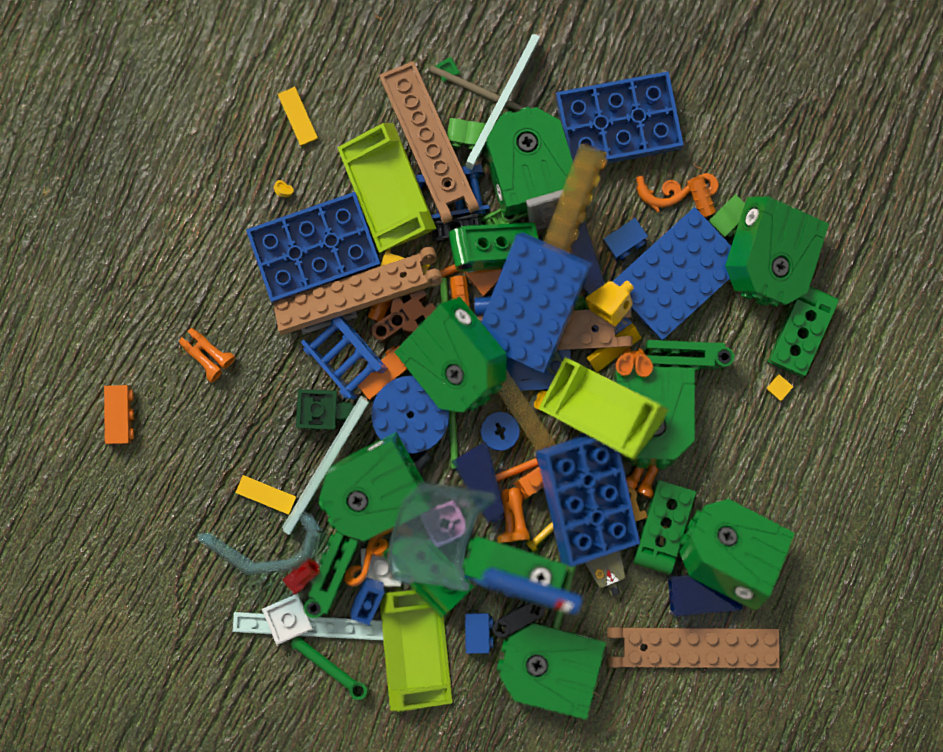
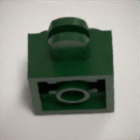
(320, 409)

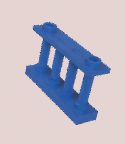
(460, 211)
(362, 351)

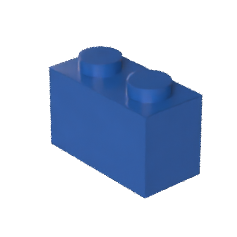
(625, 239)
(367, 601)
(477, 632)

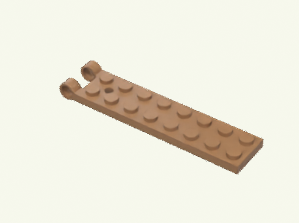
(427, 139)
(357, 292)
(580, 335)
(697, 647)

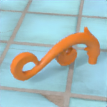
(656, 203)
(371, 549)

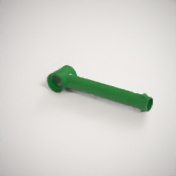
(329, 667)

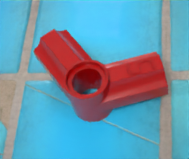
(298, 578)

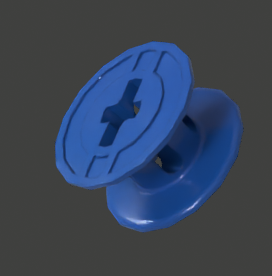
(510, 434)

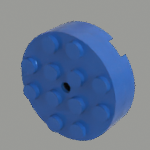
(391, 412)

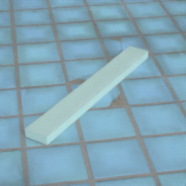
(508, 90)
(325, 464)
(321, 627)

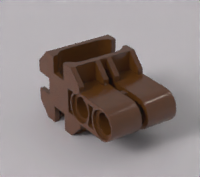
(410, 313)

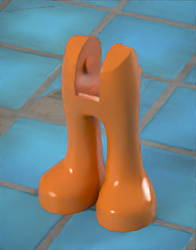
(637, 358)
(213, 372)
(645, 488)
(514, 517)

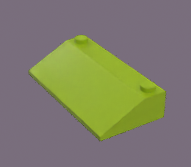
(386, 187)
(602, 408)
(414, 652)

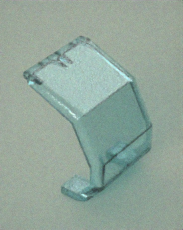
(433, 535)
(249, 567)

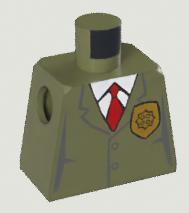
(607, 571)

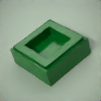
(449, 66)

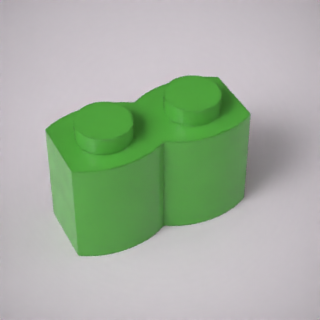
(464, 133)
(728, 217)

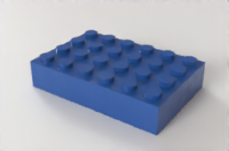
(622, 117)
(313, 247)
(677, 274)
(534, 300)
(587, 499)

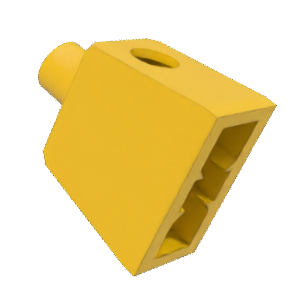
(611, 301)

